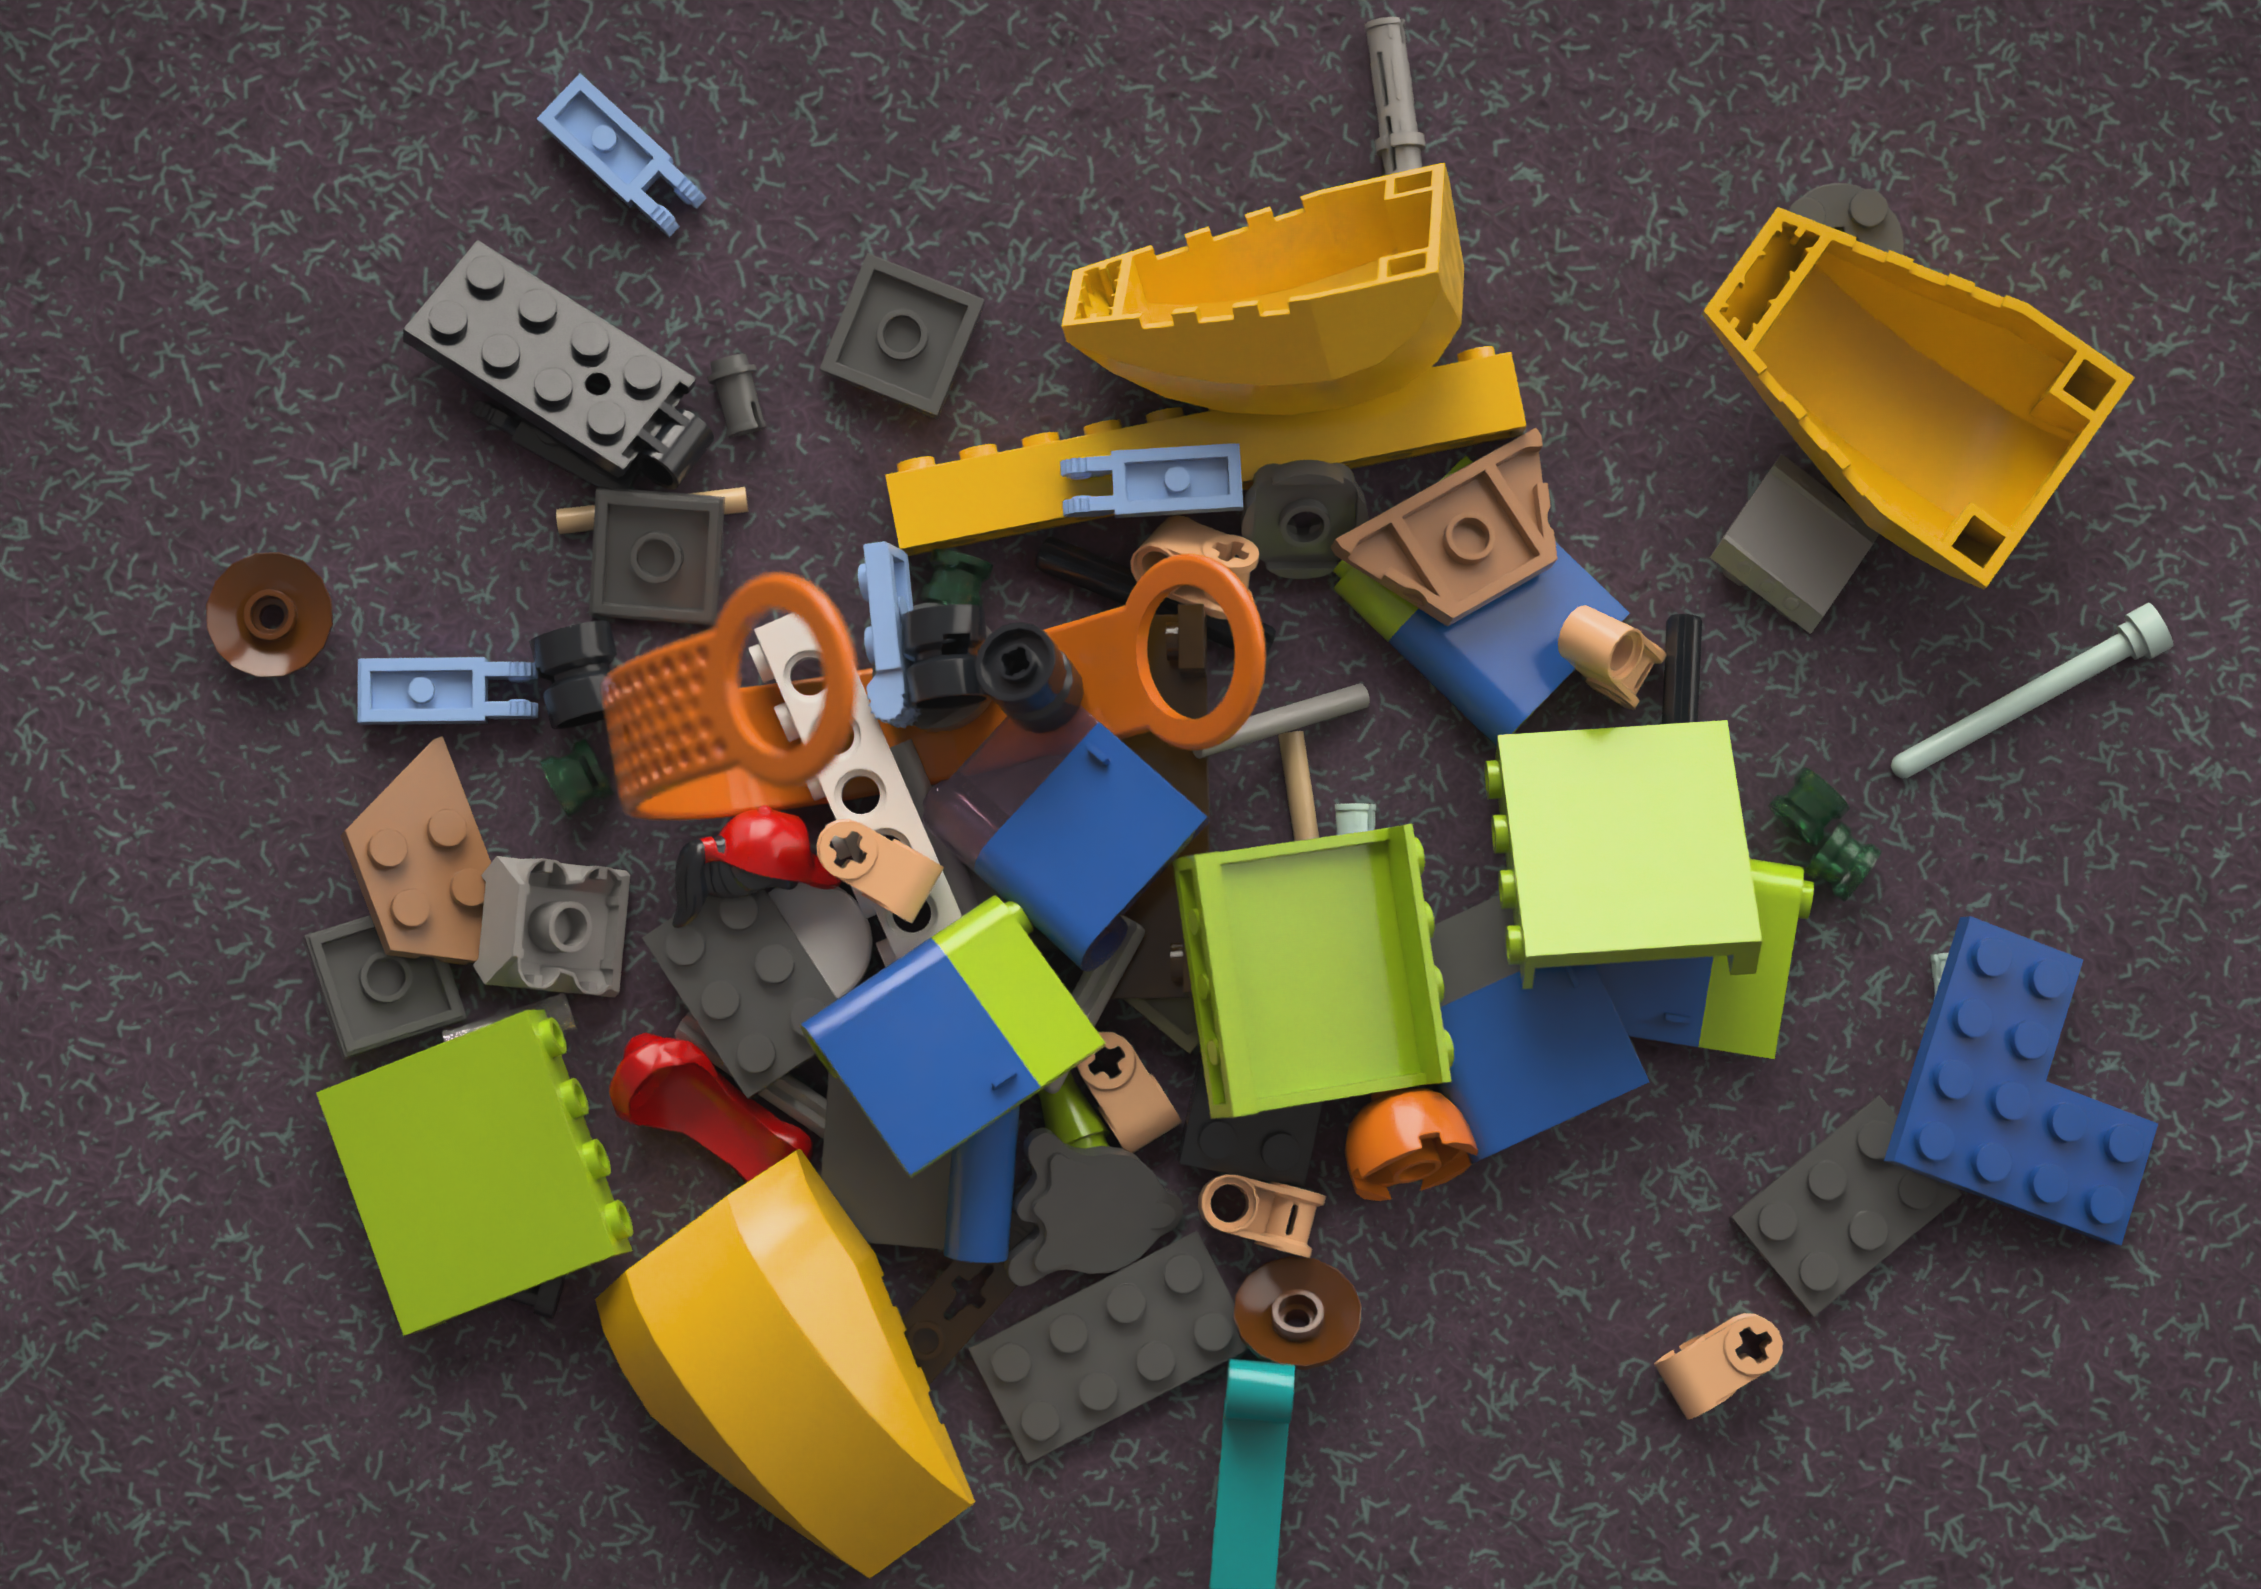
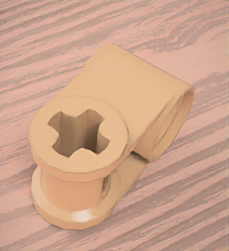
(1185, 536)
(1608, 654)
(886, 873)
(1132, 1099)
(1266, 1213)
(1709, 1368)

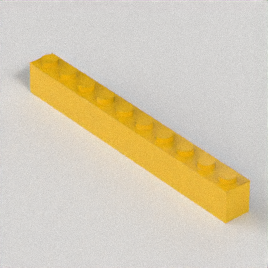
(1023, 489)

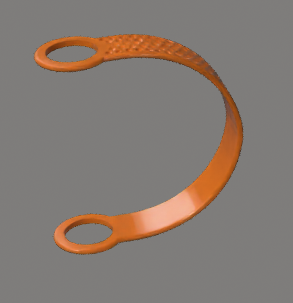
(708, 750)

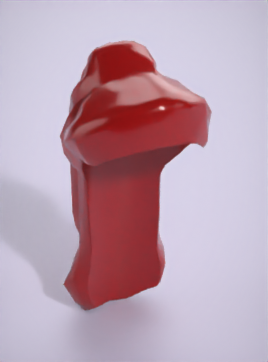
(679, 1090)

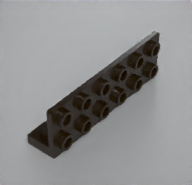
(1180, 674)

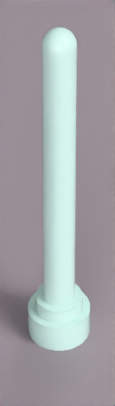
(2139, 636)

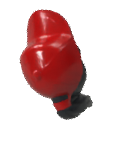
(746, 856)

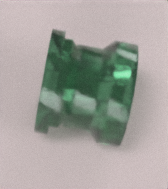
(953, 585)
(571, 780)
(1809, 806)
(1842, 861)

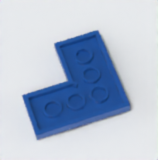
(1982, 1101)

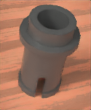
(737, 394)

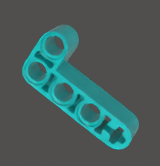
(1251, 1474)

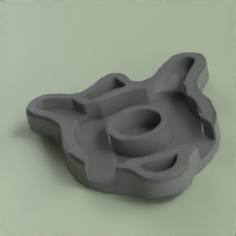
(1088, 1209)

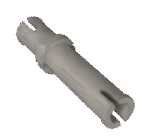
(1392, 85)

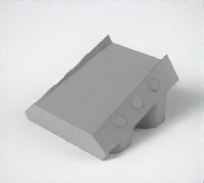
(1794, 544)
(553, 926)

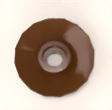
(246, 592)
(1303, 1291)

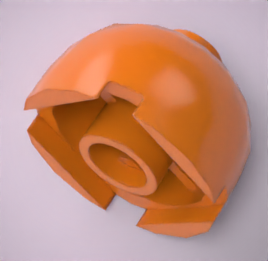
(1407, 1139)

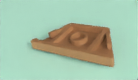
(1462, 536)
(422, 862)

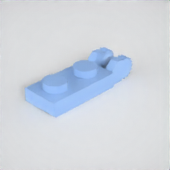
(616, 150)
(1160, 481)
(887, 588)
(438, 690)

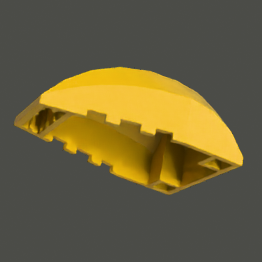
(1288, 309)
(1913, 389)
(790, 1368)

